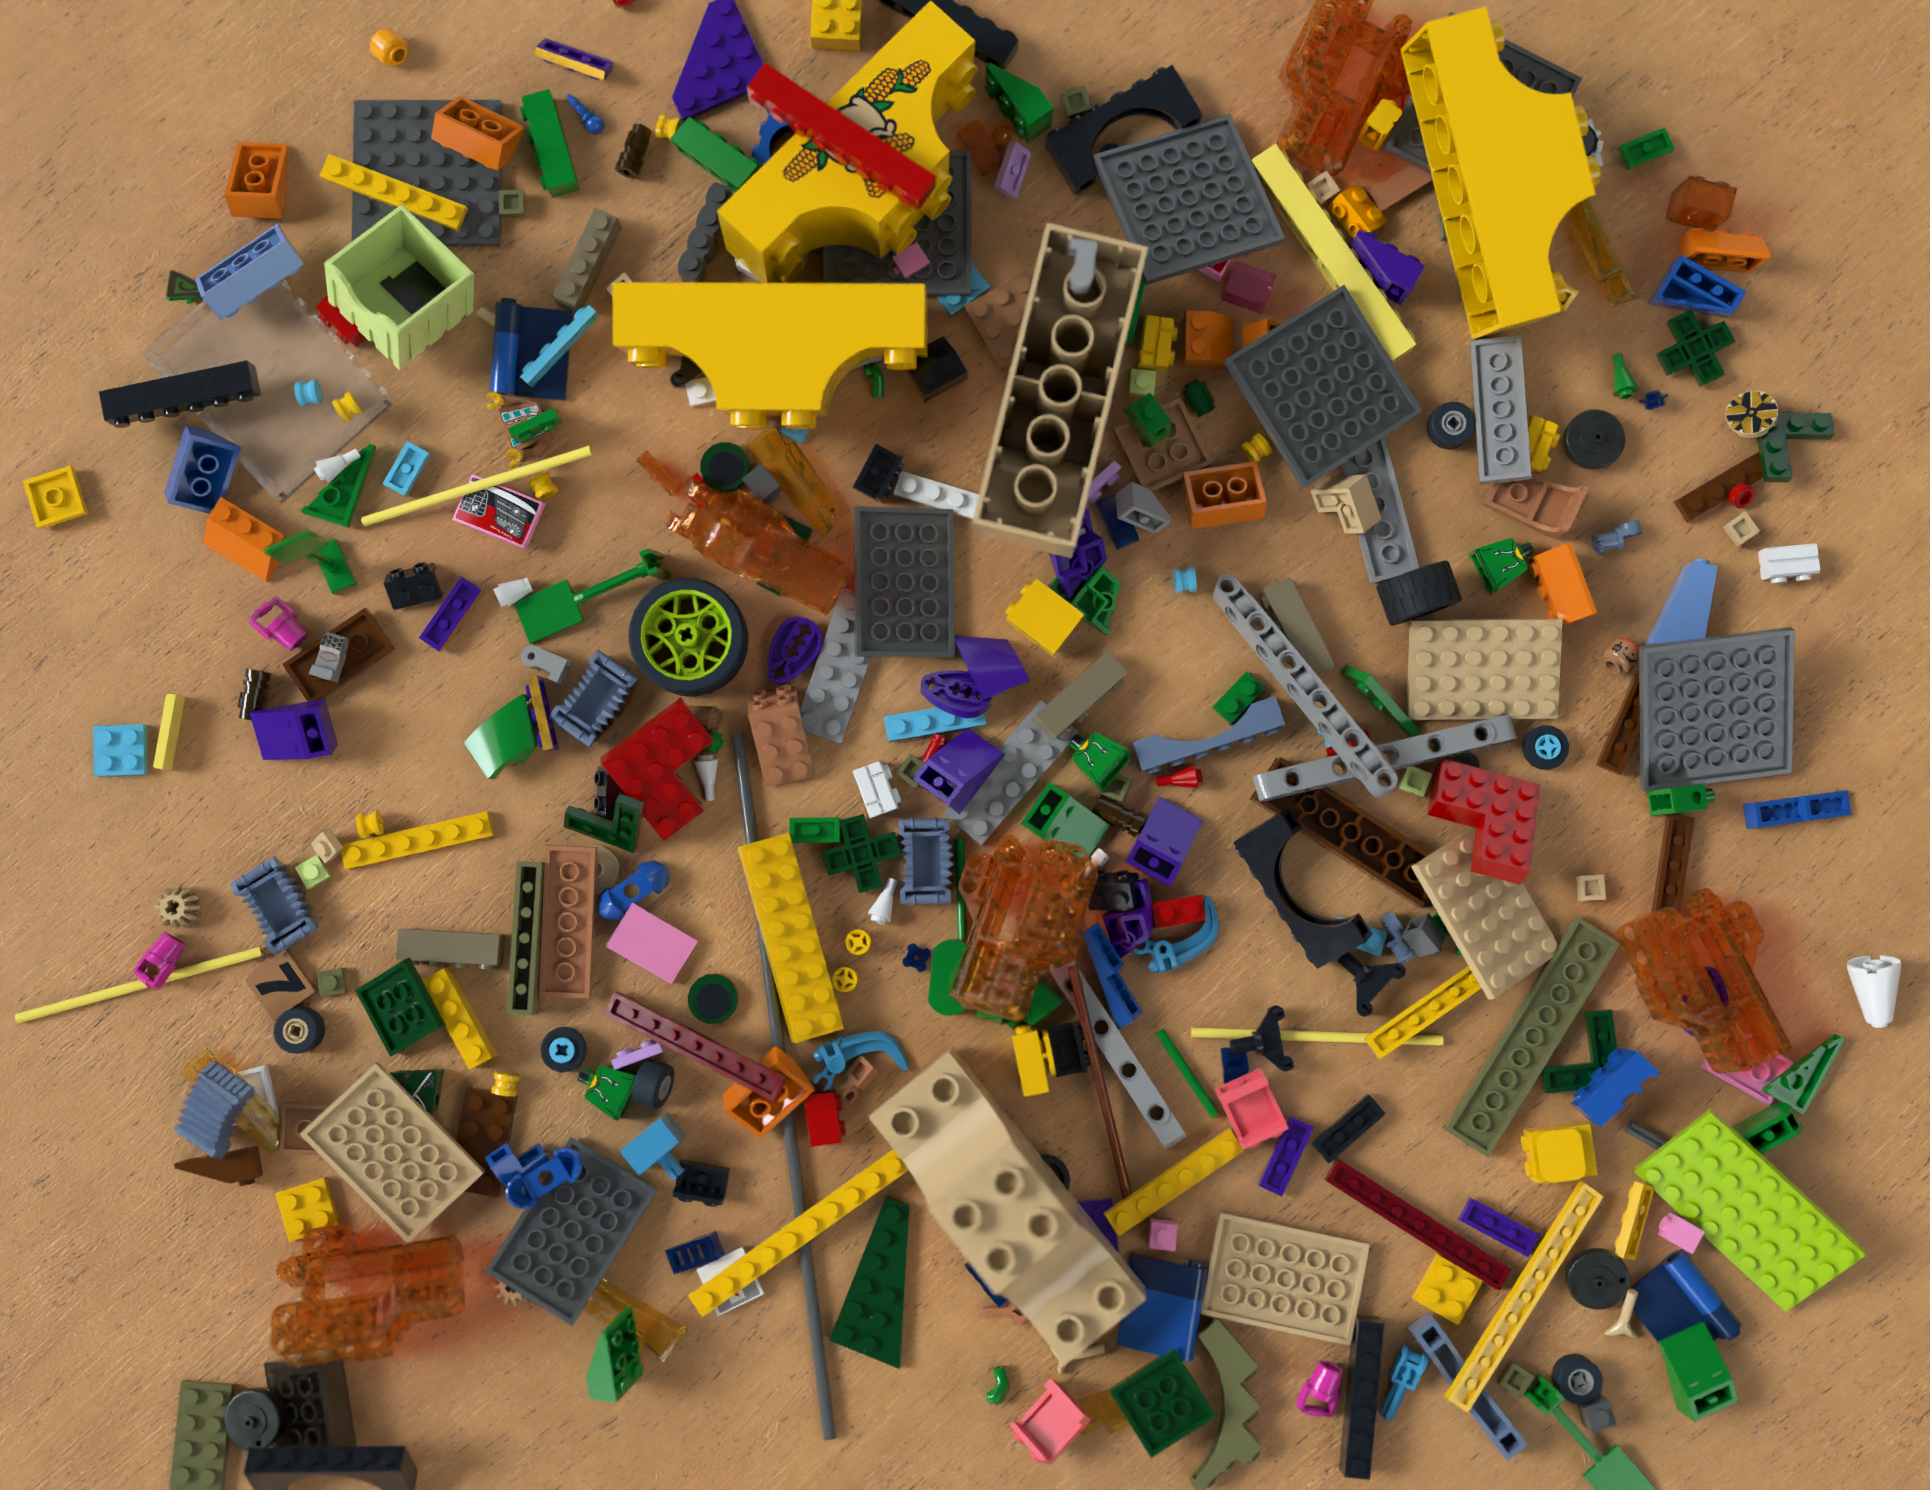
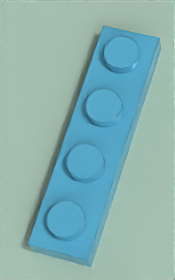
(553, 352)
(927, 723)

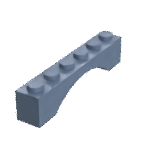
(1158, 750)
(1449, 1364)

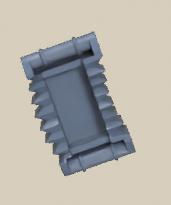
(595, 699)
(927, 861)
(277, 903)
(213, 1108)

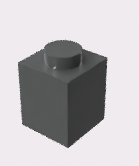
(762, 484)
(1424, 935)
(1597, 1414)

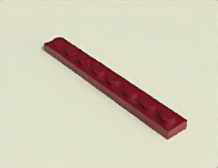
(696, 1046)
(1418, 1224)

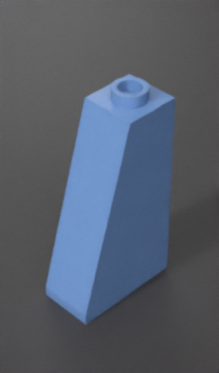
(1688, 605)

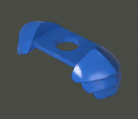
(649, 878)
(524, 1191)

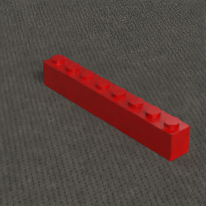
(841, 137)

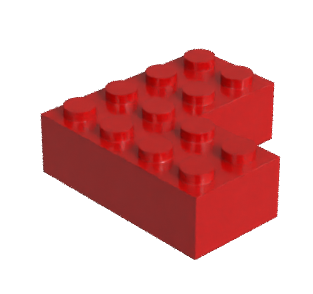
(647, 765)
(1498, 808)

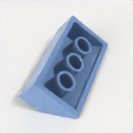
(249, 272)

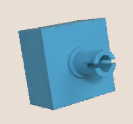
(655, 1146)

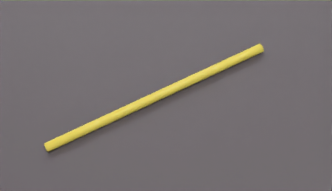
(477, 485)
(137, 985)
(1309, 1036)

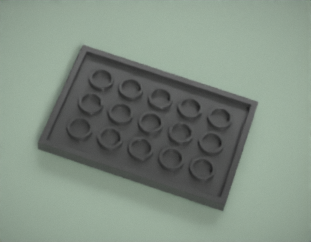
(904, 582)
(572, 1235)

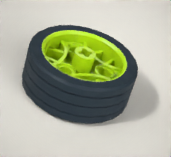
(648, 620)

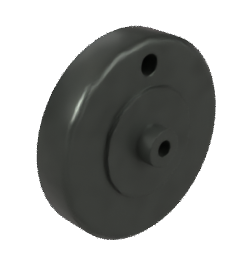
(1594, 439)
(1597, 1278)
(254, 1418)

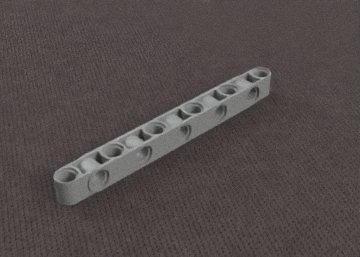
(1304, 687)
(1402, 754)
(1119, 1053)

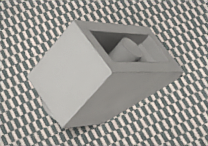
(1141, 508)

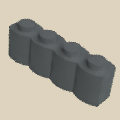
(703, 239)

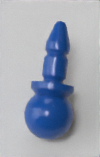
(593, 122)

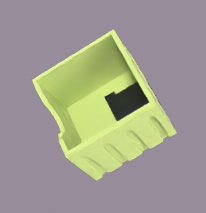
(400, 286)

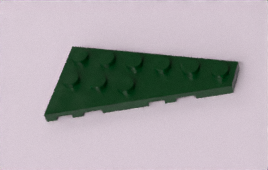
(875, 1301)

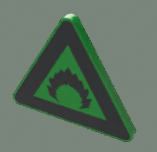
(181, 288)

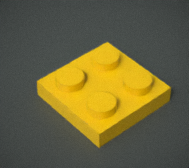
(55, 497)
(307, 1208)
(1447, 1289)

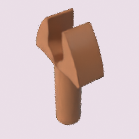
(995, 1311)

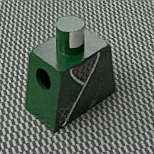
(422, 1085)

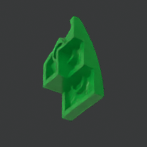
(1094, 598)
(503, 738)

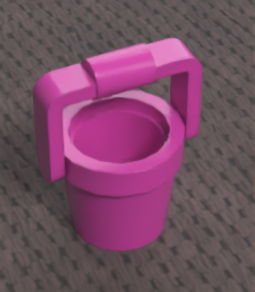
(283, 628)
(163, 954)
(1323, 1386)

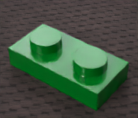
(1646, 148)
(527, 429)
(1238, 697)
(815, 830)

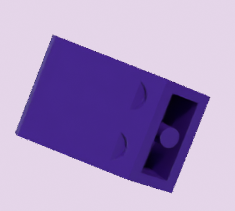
(1389, 267)
(295, 731)
(959, 769)
(1163, 841)

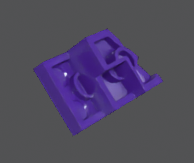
(1086, 558)
(991, 664)
(1131, 928)

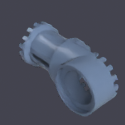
(1616, 537)
(1396, 942)

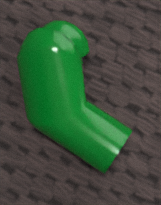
(877, 380)
(1001, 1388)

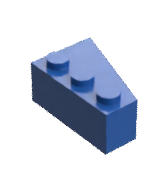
(1696, 288)
(1612, 1085)

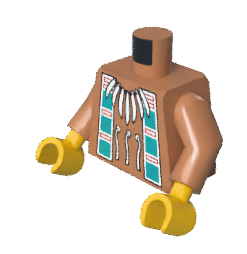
(514, 411)

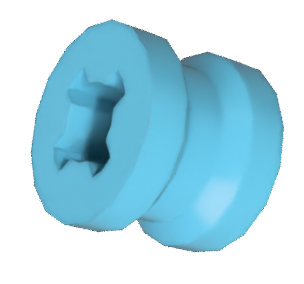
(308, 392)
(1184, 580)

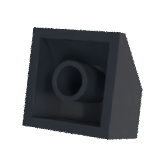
(938, 370)

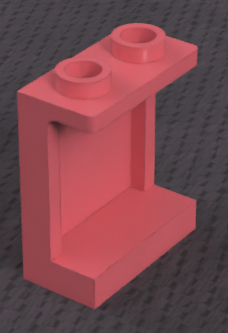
(1252, 1109)
(1051, 1423)

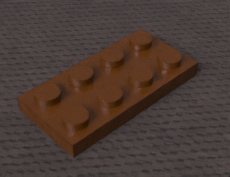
(365, 648)
(482, 1129)

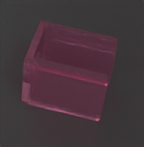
(1248, 287)

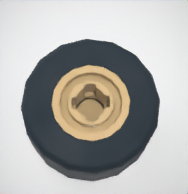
(308, 1026)

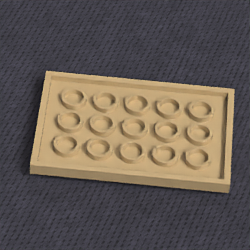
(1484, 668)
(1487, 917)
(392, 1152)
(1284, 1278)

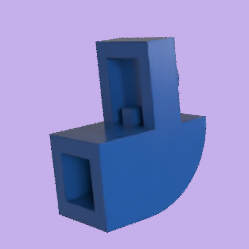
(506, 1164)

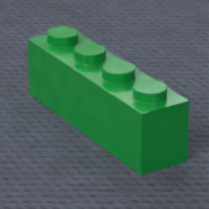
(550, 143)
(714, 154)

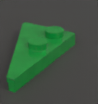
(339, 499)
(1379, 698)
(1801, 1080)

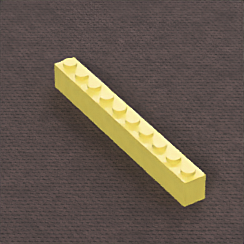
(1328, 248)

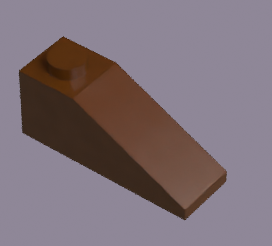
(236, 1166)

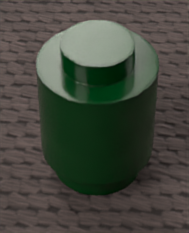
(1199, 397)

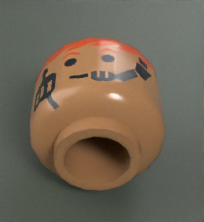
(1621, 655)

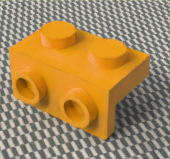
(1356, 211)

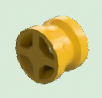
(667, 126)
(347, 406)
(1256, 448)
(542, 486)
(369, 824)
(855, 943)
(847, 980)
(505, 1084)

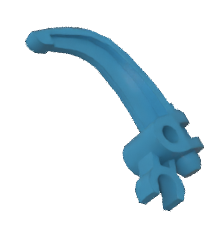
(1172, 956)
(842, 1049)

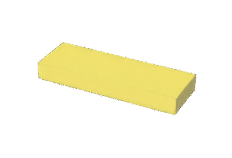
(169, 732)

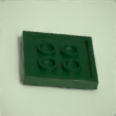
(400, 1007)
(1162, 1402)

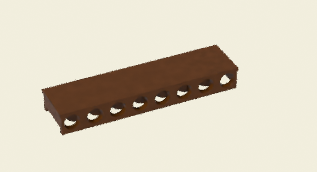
(1354, 836)

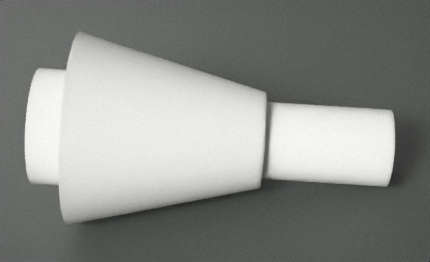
(332, 466)
(707, 769)
(882, 908)

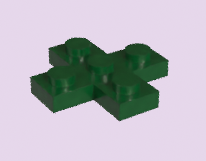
(1695, 348)
(861, 853)

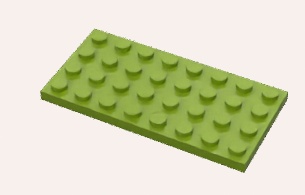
(1749, 1210)

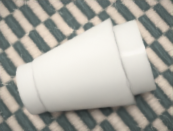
(512, 591)

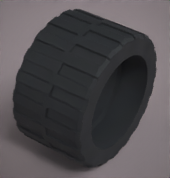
(1419, 592)

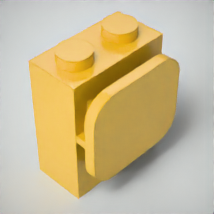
(1043, 616)
(1032, 1059)
(1559, 1152)

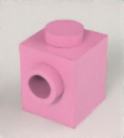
(910, 261)

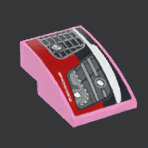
(500, 513)

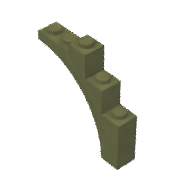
(1238, 1405)

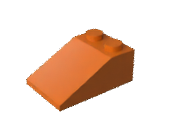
(258, 180)

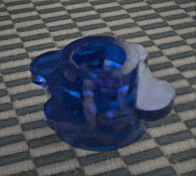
(1653, 399)
(920, 963)

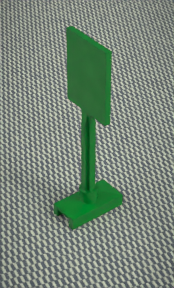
(318, 550)
(558, 607)
(1609, 1470)

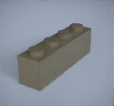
(587, 260)
(1296, 624)
(1080, 696)
(451, 947)

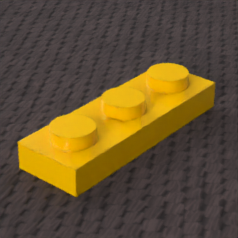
(1634, 1220)

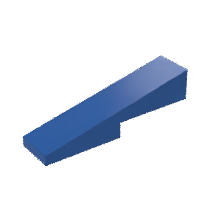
(1797, 809)
(1107, 963)

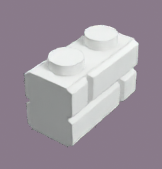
(1789, 562)
(876, 789)

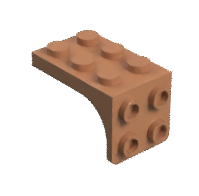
(1538, 504)
(779, 735)

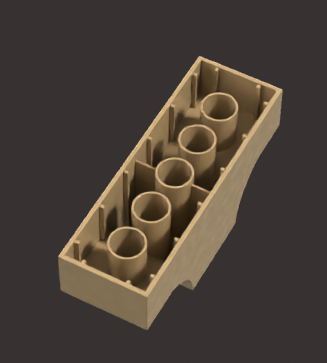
(1058, 395)
(1007, 1207)

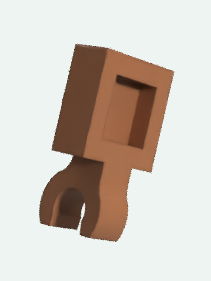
(859, 1077)

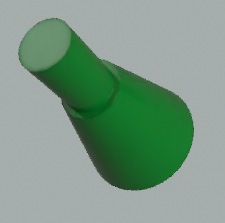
(1623, 382)

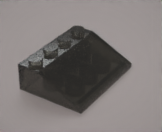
(313, 1403)

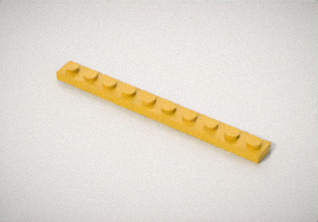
(797, 1232)
(1523, 1296)

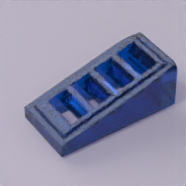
(709, 1245)

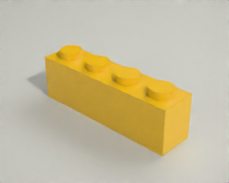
(460, 1018)

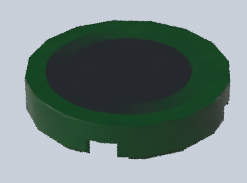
(724, 466)
(713, 998)

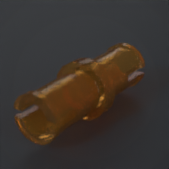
(659, 473)

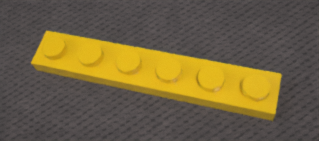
(393, 192)
(417, 840)
(1423, 1012)
(1173, 1182)

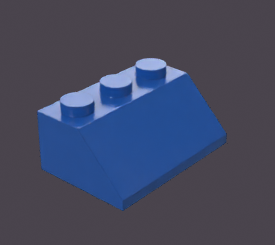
(201, 470)

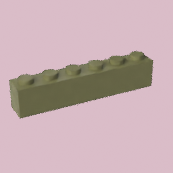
(526, 939)

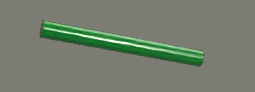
(961, 905)
(1187, 1073)

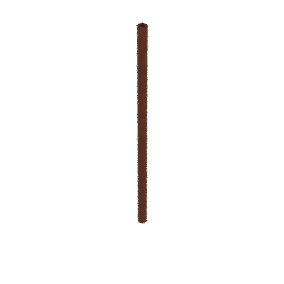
(1099, 1080)

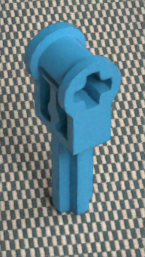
(1404, 1374)

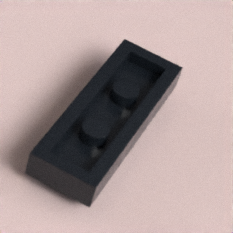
(1348, 1128)

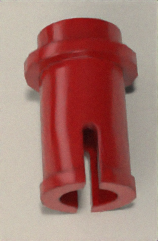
(937, 742)

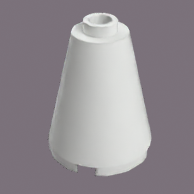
(1875, 987)

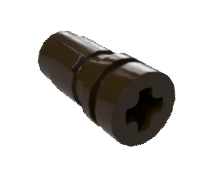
(635, 148)
(253, 695)
(1117, 814)

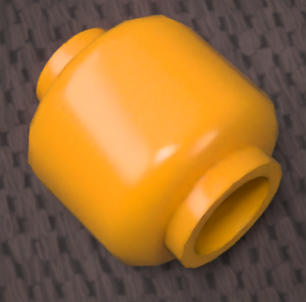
(388, 47)

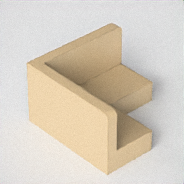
(1352, 500)

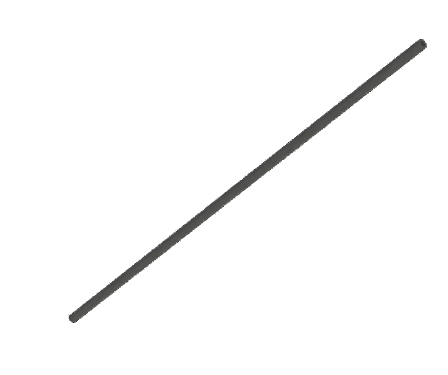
(788, 1122)

